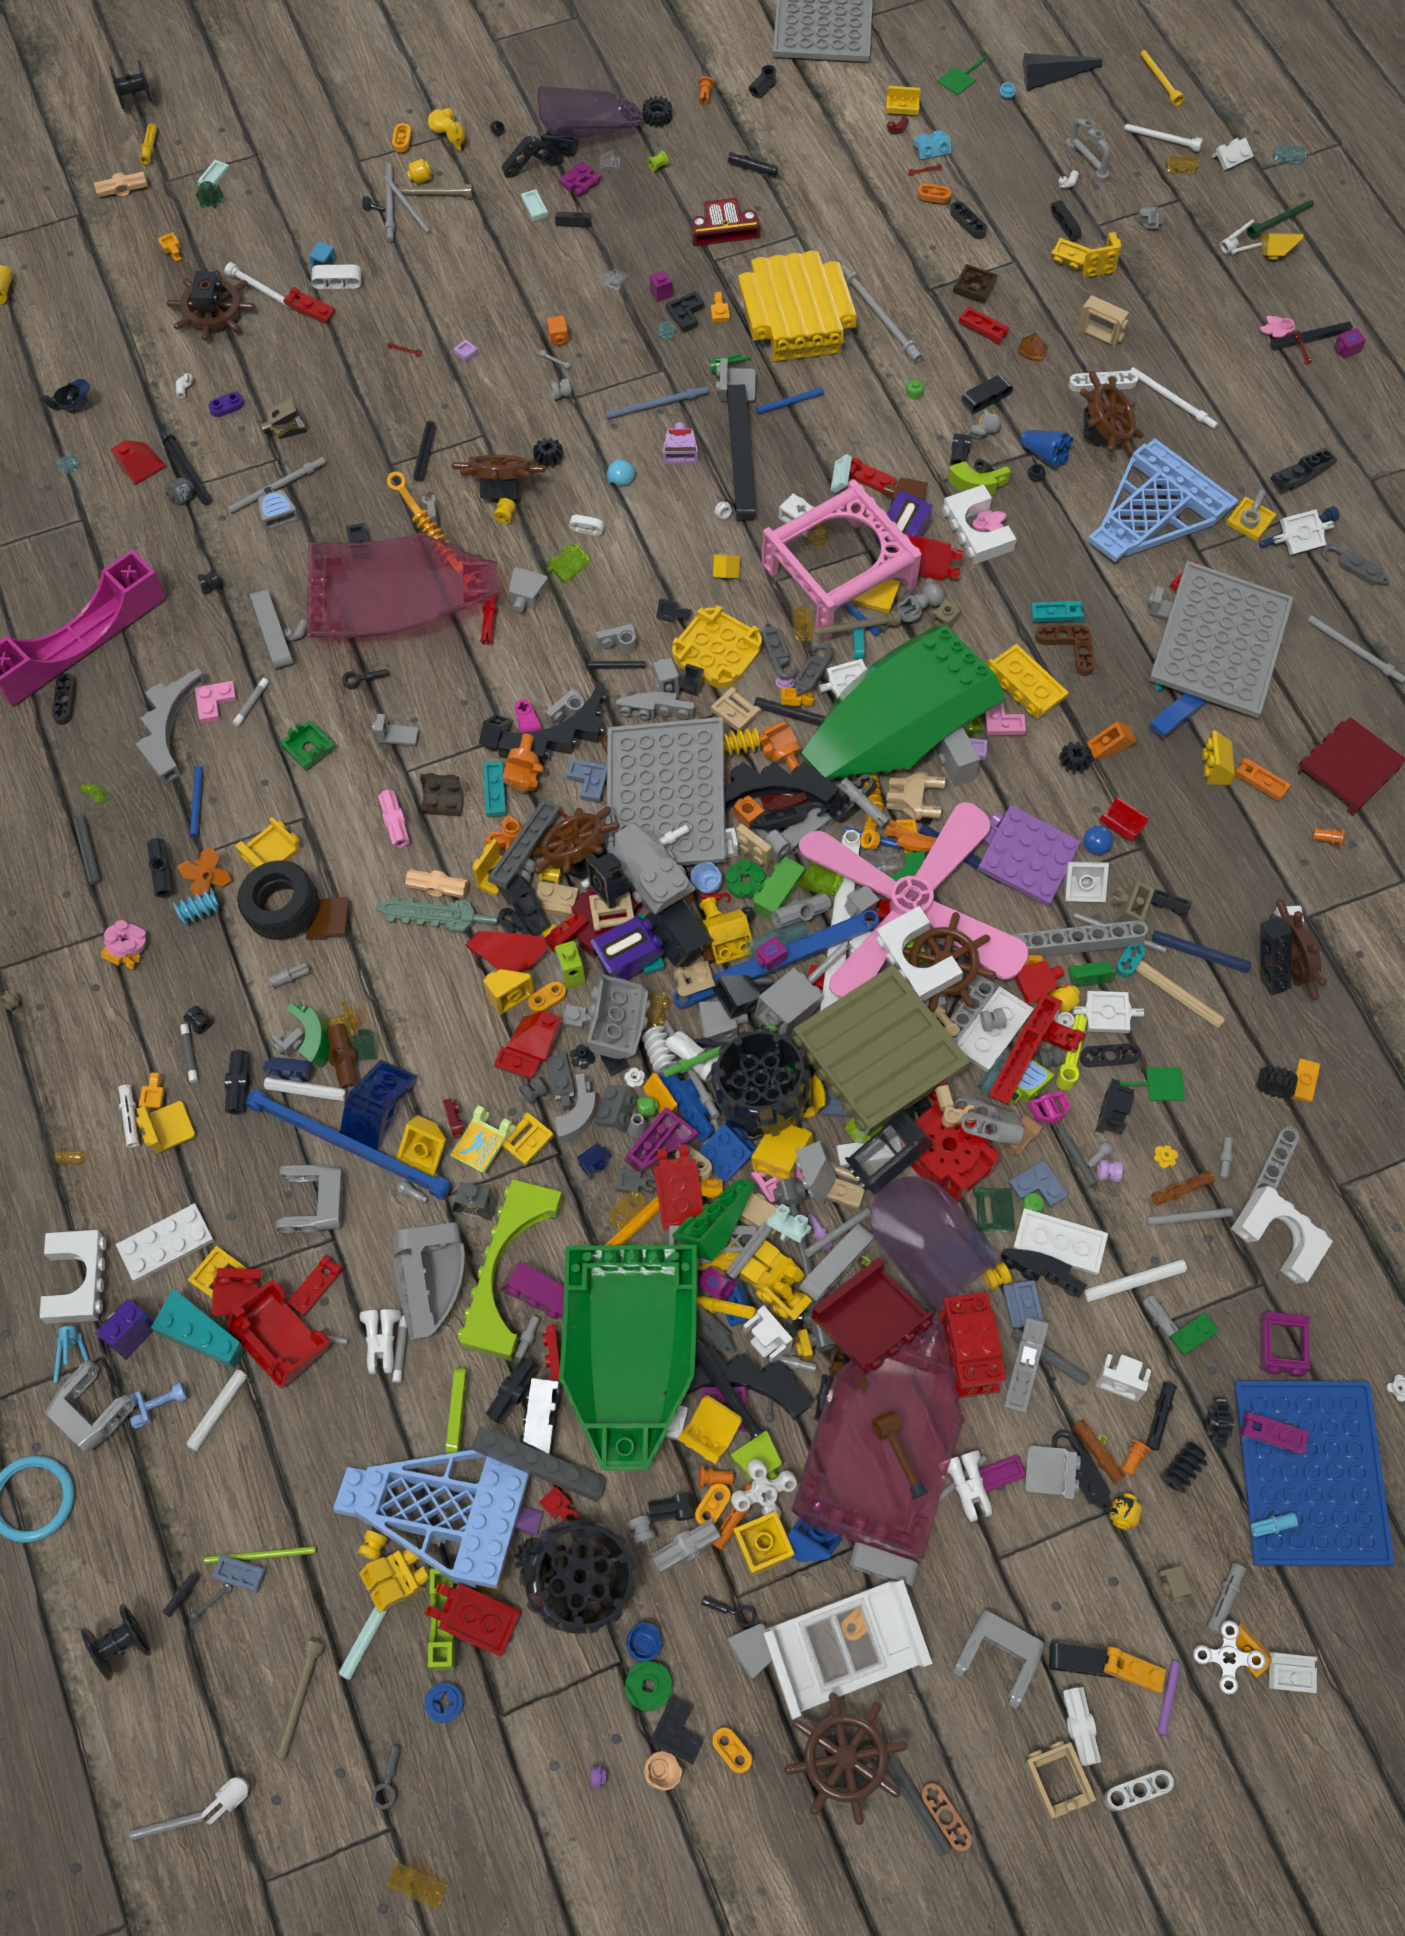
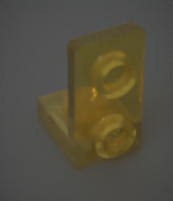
(347, 1019)
(416, 1885)

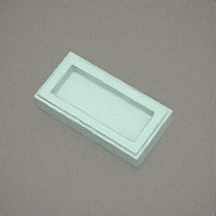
(214, 173)
(534, 205)
(841, 473)

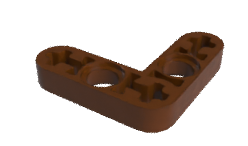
(1077, 642)

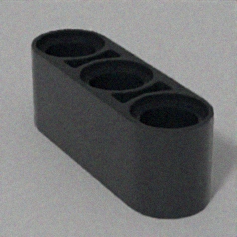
(987, 393)
(1078, 1659)

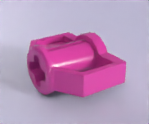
(1050, 1107)

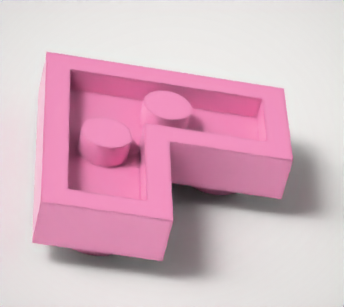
(210, 696)
(1000, 724)

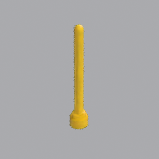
(1176, 97)

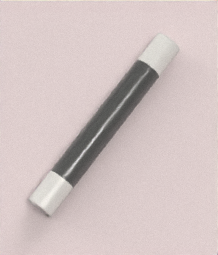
(189, 1053)

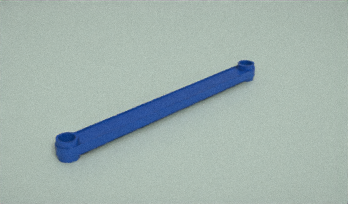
(796, 951)
(437, 1187)

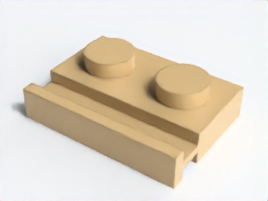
(556, 898)

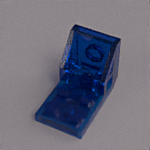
(373, 1103)

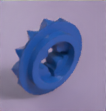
(436, 1693)

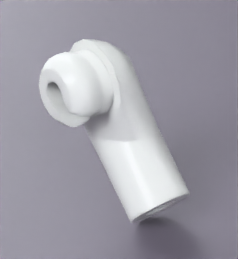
(1070, 182)
(182, 384)

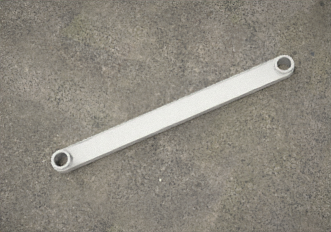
(839, 915)

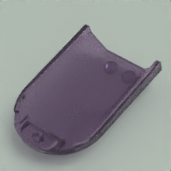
(585, 112)
(929, 1239)

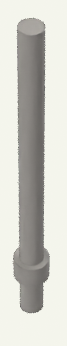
(389, 224)
(307, 468)
(1387, 669)
(706, 1098)

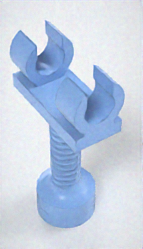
(178, 1393)

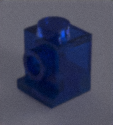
(593, 1160)

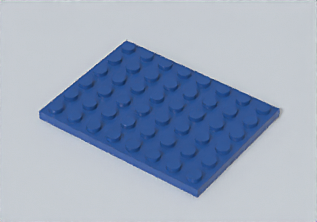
(1329, 1488)

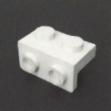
(1234, 154)

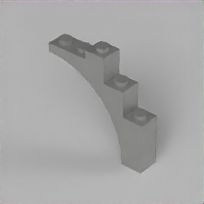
(158, 723)

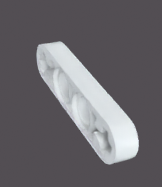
(1103, 377)

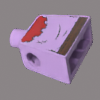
(680, 445)

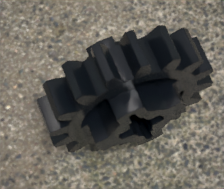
(1220, 1422)

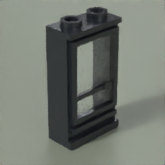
(888, 1153)

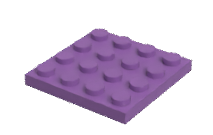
(1029, 855)

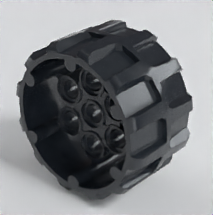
(760, 1050)
(611, 1605)

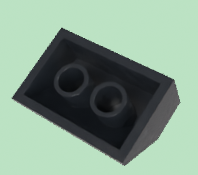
(680, 932)

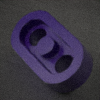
(226, 404)

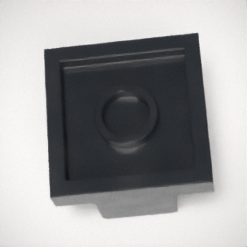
(602, 880)
(1115, 1107)

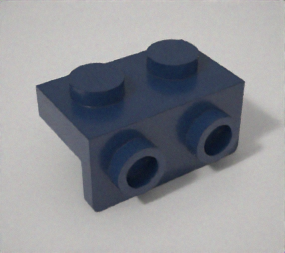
(288, 1069)

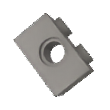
(665, 676)

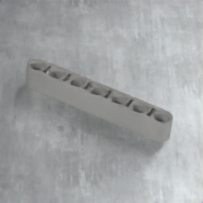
(1086, 935)

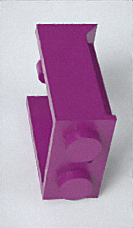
(1275, 1366)

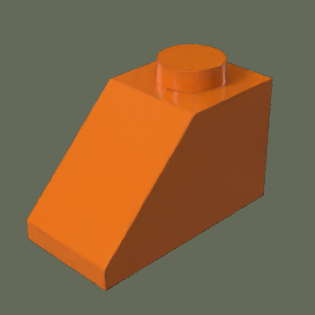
(1112, 740)

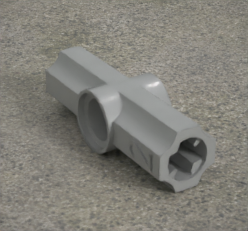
(792, 913)
(686, 1546)

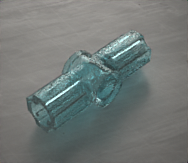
(785, 935)

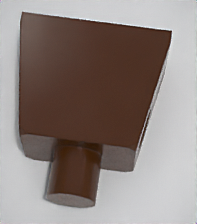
(910, 486)

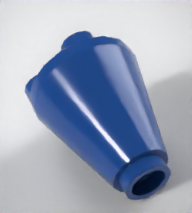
(1048, 445)

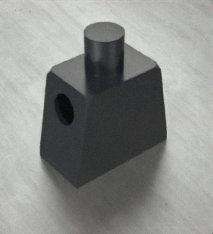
(737, 994)

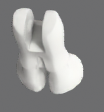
(686, 1048)
(380, 1345)
(970, 1490)

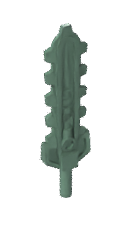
(456, 916)

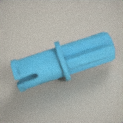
(1274, 1524)

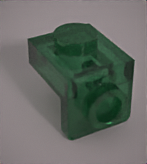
(364, 1044)

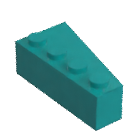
(193, 1329)

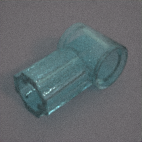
(990, 1078)

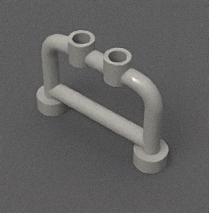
(1074, 144)

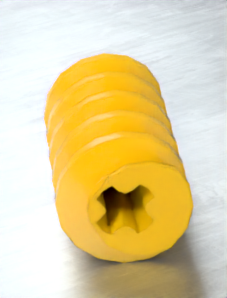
(741, 741)

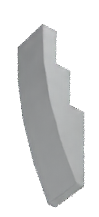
(1026, 1364)

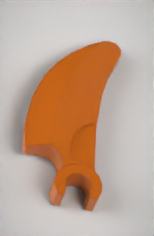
(910, 839)

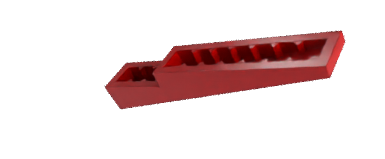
(1026, 1048)

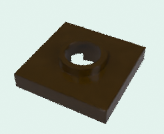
(975, 275)

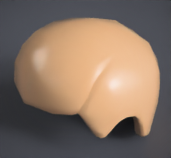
(662, 1771)

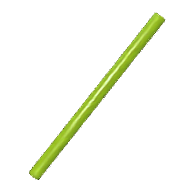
(264, 1554)

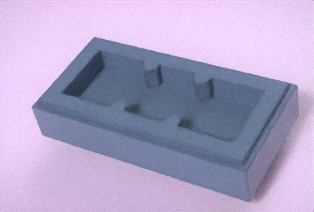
(238, 1573)

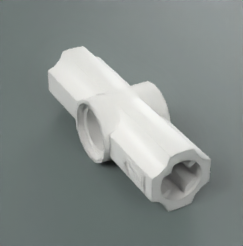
(1081, 1726)

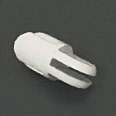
(230, 1796)

